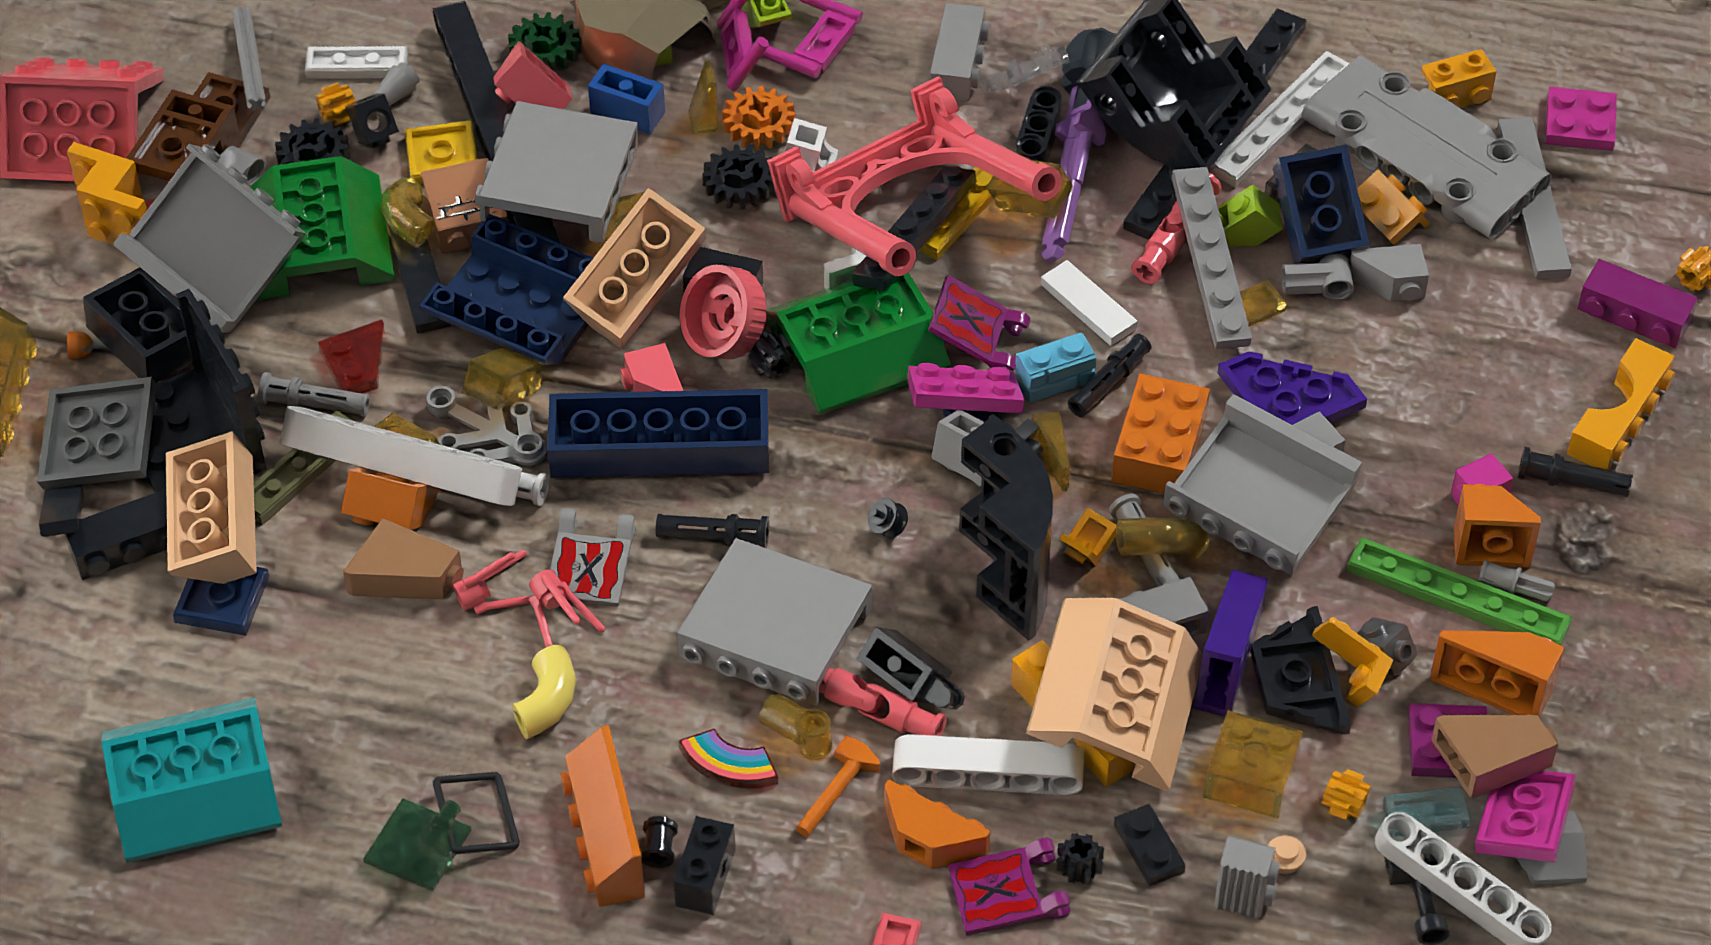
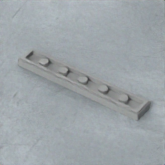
(1540, 217)

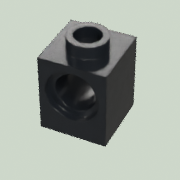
(359, 113)

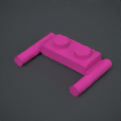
(822, 41)
(737, 44)

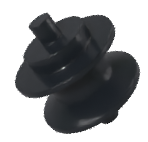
(887, 518)

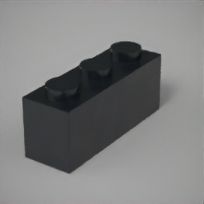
(120, 535)

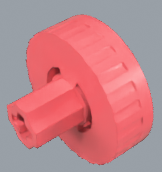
(739, 315)

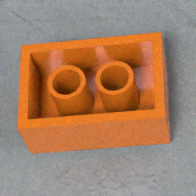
(1159, 432)

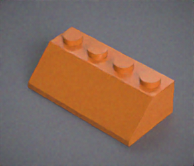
(604, 820)

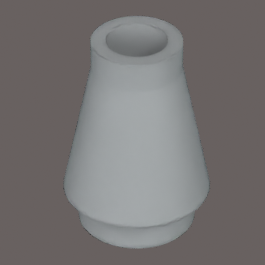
(398, 83)

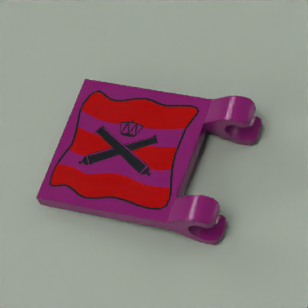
(975, 323)
(1002, 890)

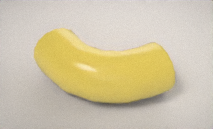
(552, 694)

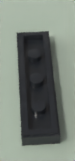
(418, 278)

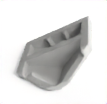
(1570, 860)

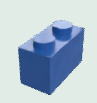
(627, 97)

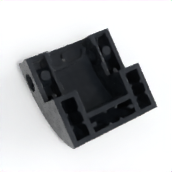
(1172, 88)
(1009, 523)

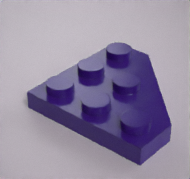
(1291, 388)

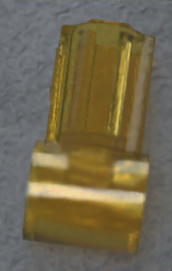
(804, 727)

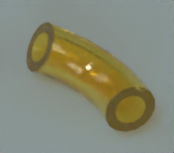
(402, 213)
(1161, 537)

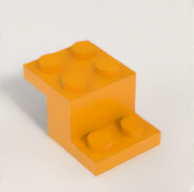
(106, 192)

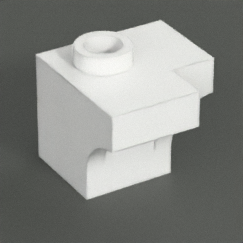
(812, 144)

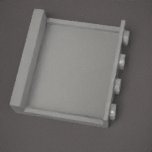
(559, 166)
(213, 237)
(1263, 485)
(773, 620)

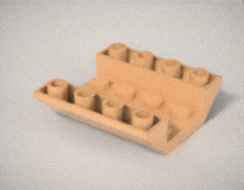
(1118, 685)

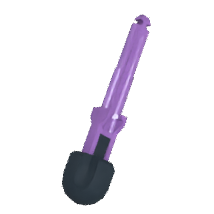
(1077, 133)

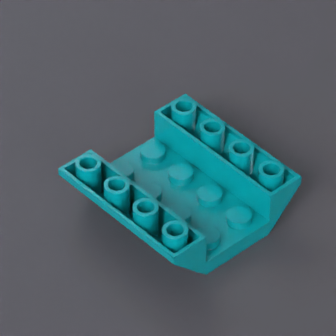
(190, 780)

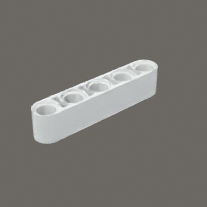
(988, 764)
(1455, 864)

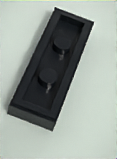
(61, 510)

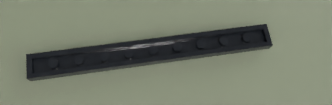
(1267, 53)

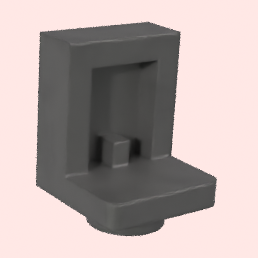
(1392, 639)

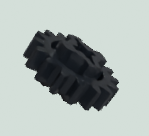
(311, 142)
(738, 176)

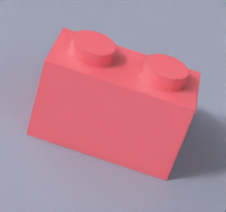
(530, 80)

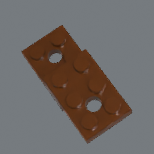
(212, 117)

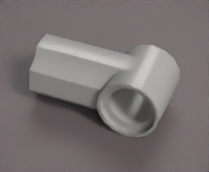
(1329, 276)

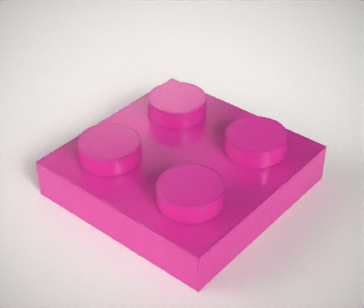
(1581, 118)

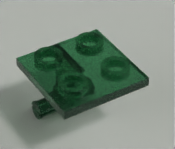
(418, 843)

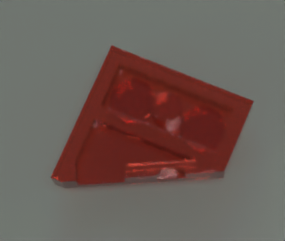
(355, 357)

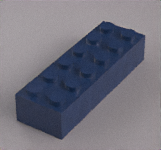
(658, 433)

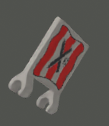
(592, 564)

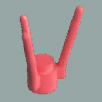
(473, 589)
(552, 593)

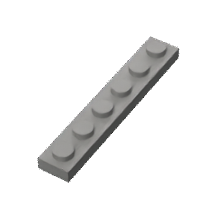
(1211, 258)

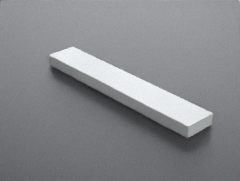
(1274, 123)

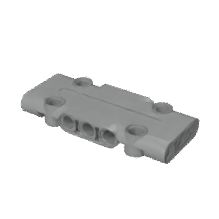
(1426, 146)

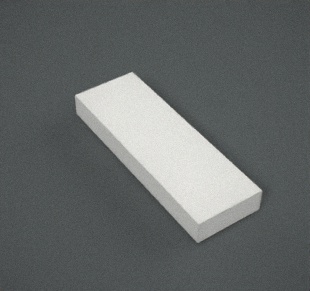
(353, 61)
(1089, 303)

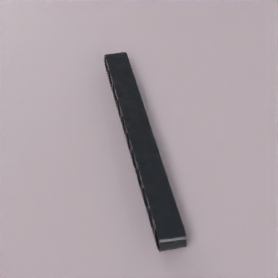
(477, 89)

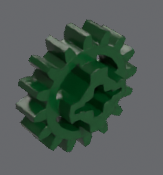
(546, 39)

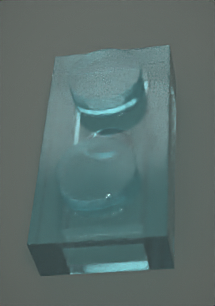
(1434, 809)

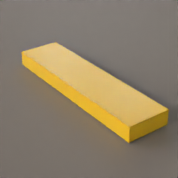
(960, 218)

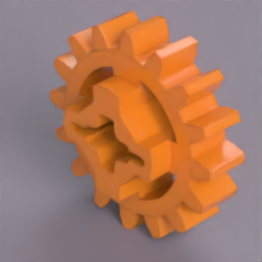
(758, 117)

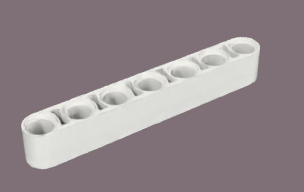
(400, 455)

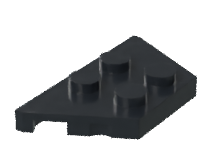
(1300, 676)

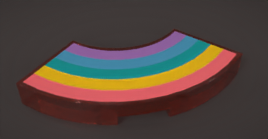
(727, 762)

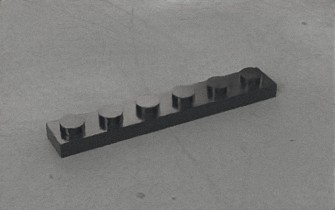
(920, 220)

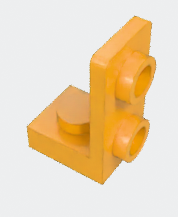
(1366, 657)

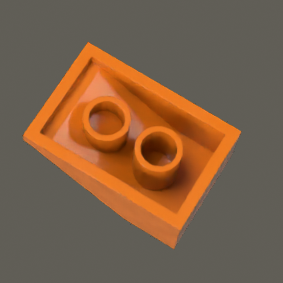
(1499, 668)

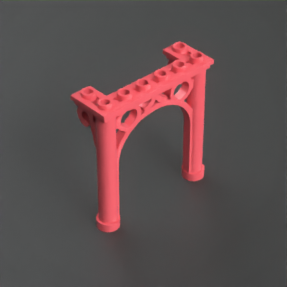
(932, 140)

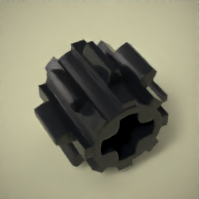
(771, 355)
(1080, 858)

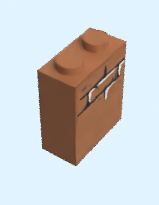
(452, 205)

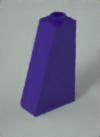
(1230, 642)

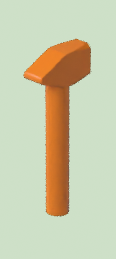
(855, 757)

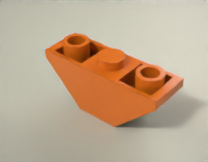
(931, 830)

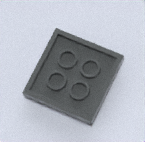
(97, 433)

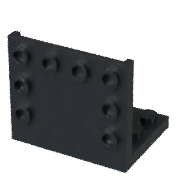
(205, 399)

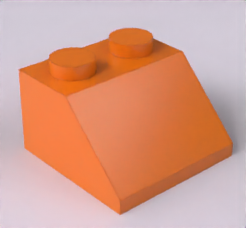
(379, 495)
(1494, 528)

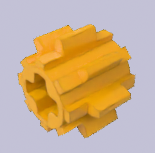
(332, 103)
(1695, 268)
(1346, 794)

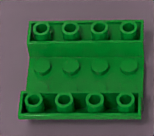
(340, 215)
(858, 339)

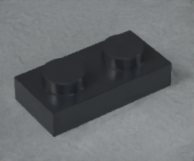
(1149, 845)

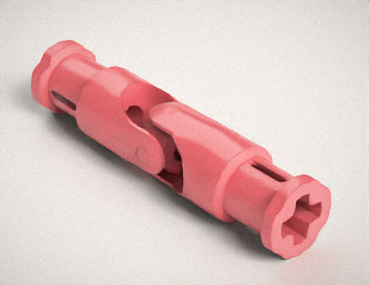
(1164, 243)
(903, 716)

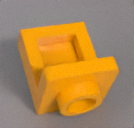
(1089, 538)

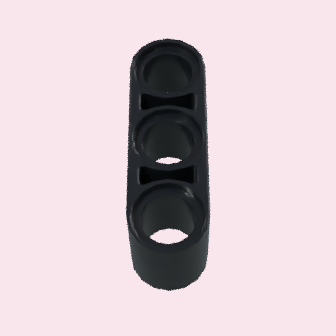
(1039, 124)

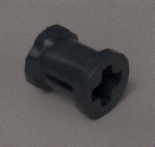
(658, 842)

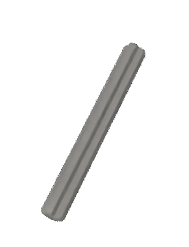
(249, 58)

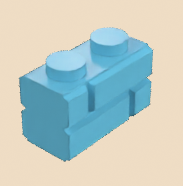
(1055, 367)

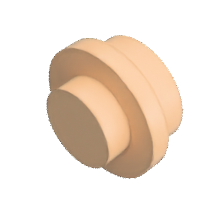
(1289, 853)

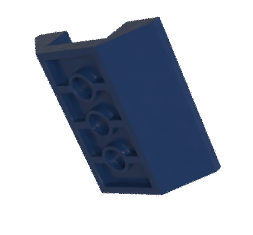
(514, 292)

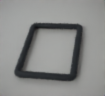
(505, 805)

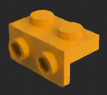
(1462, 78)
(1388, 208)

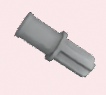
(1515, 581)

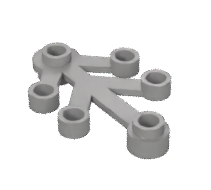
(525, 448)

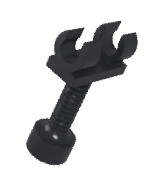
(1430, 927)

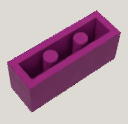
(1637, 303)

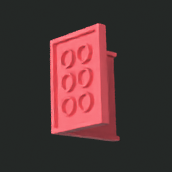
(57, 104)

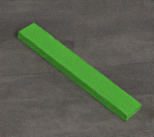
(1456, 592)

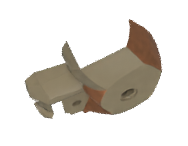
(636, 31)

